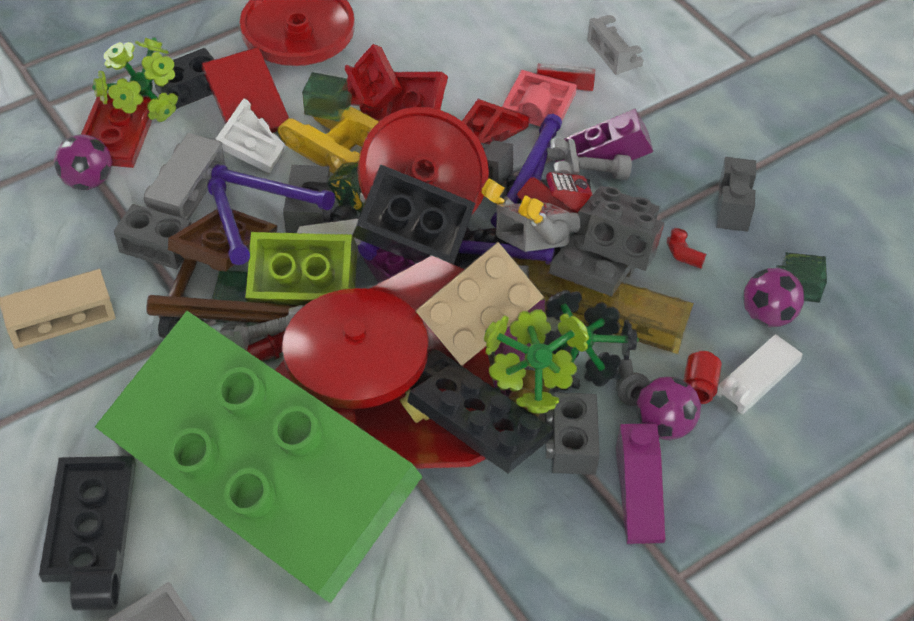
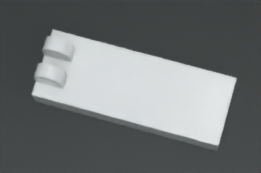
(759, 373)

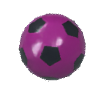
(82, 162)
(773, 297)
(670, 405)

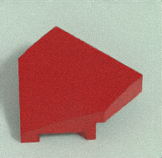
(372, 79)

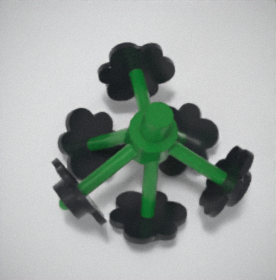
(602, 323)

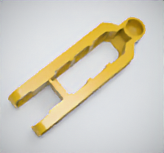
(329, 148)

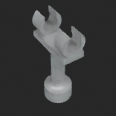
(560, 149)
(243, 334)

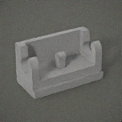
(612, 47)

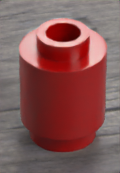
(703, 374)

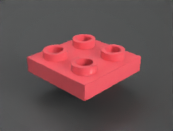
(539, 96)

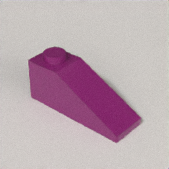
(641, 483)

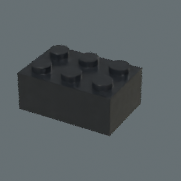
(412, 217)

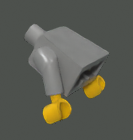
(531, 223)

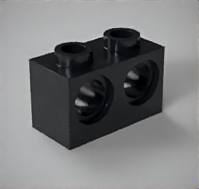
(189, 79)

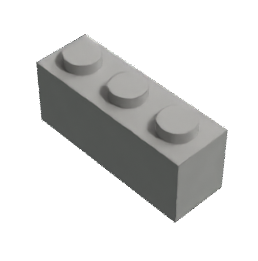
(185, 176)

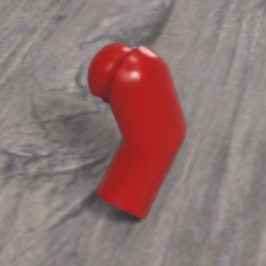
(681, 251)

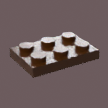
(207, 240)

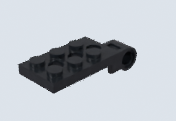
(492, 410)
(98, 582)

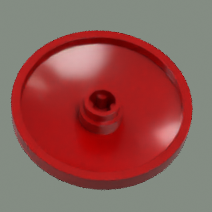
(297, 29)
(428, 148)
(355, 348)

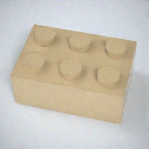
(477, 298)

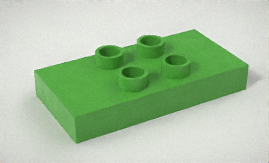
(260, 454)

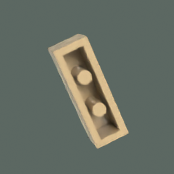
(56, 308)

